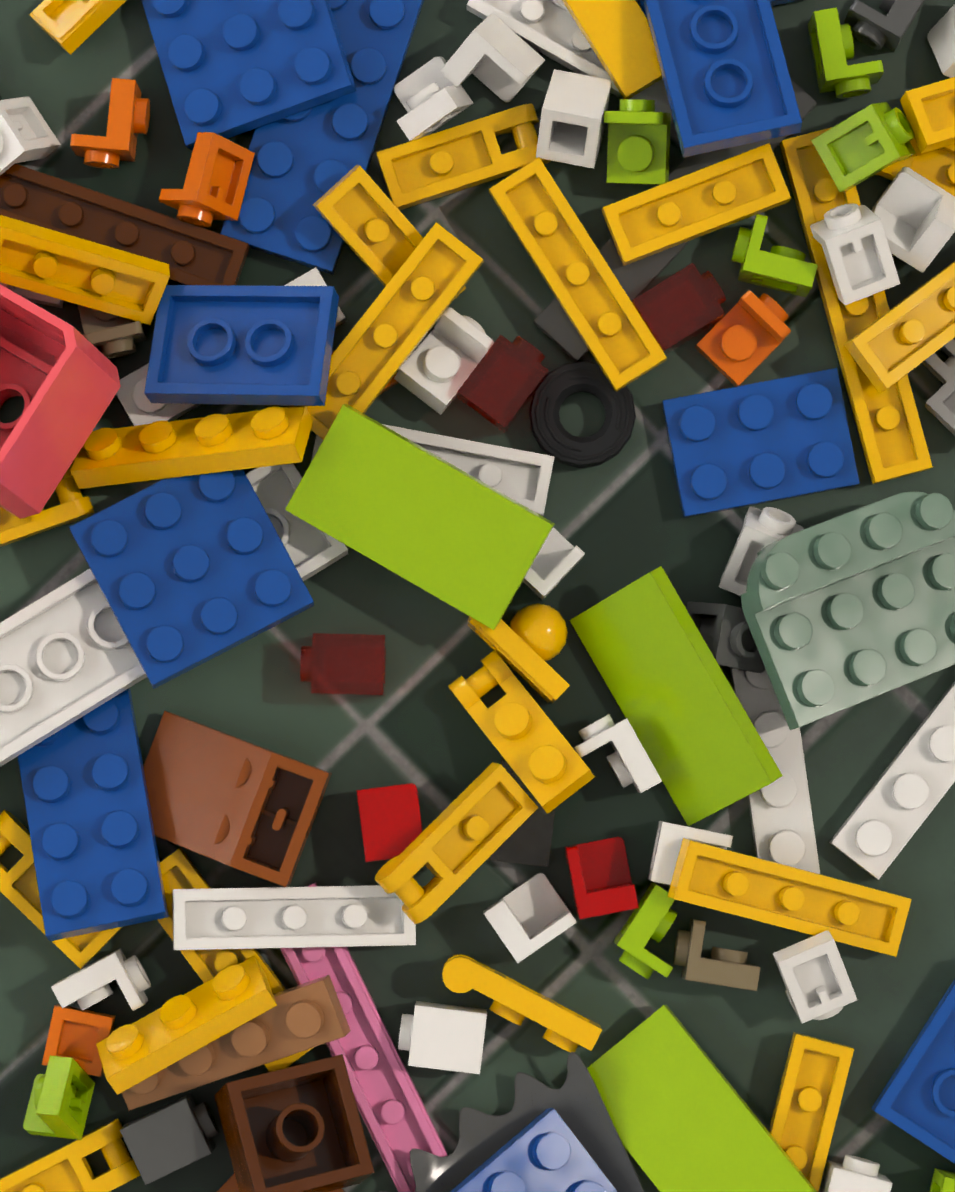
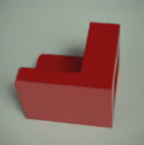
(389, 820)
(600, 877)

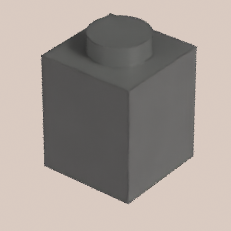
(170, 1137)

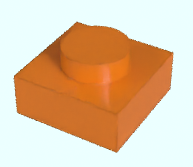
(75, 1035)

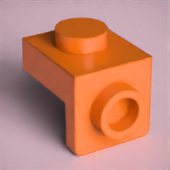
(126, 119)

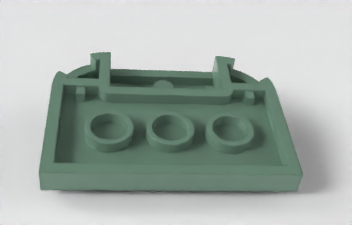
(855, 605)

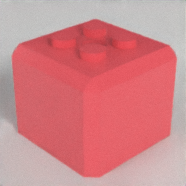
(64, 396)

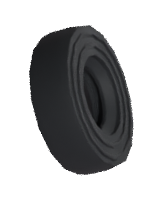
(574, 450)

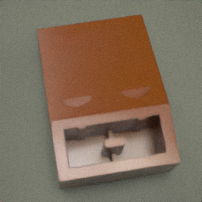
(231, 798)

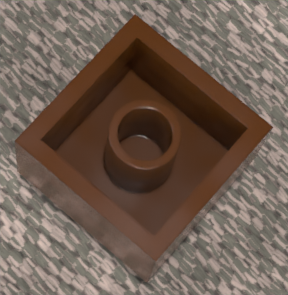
(295, 1129)

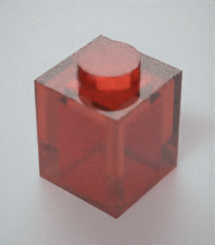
(681, 307)
(504, 381)
(345, 664)

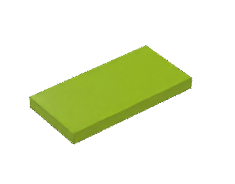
(419, 516)
(675, 697)
(686, 1117)

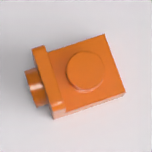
(213, 181)
(745, 336)

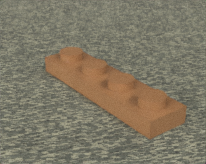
(301, 1020)

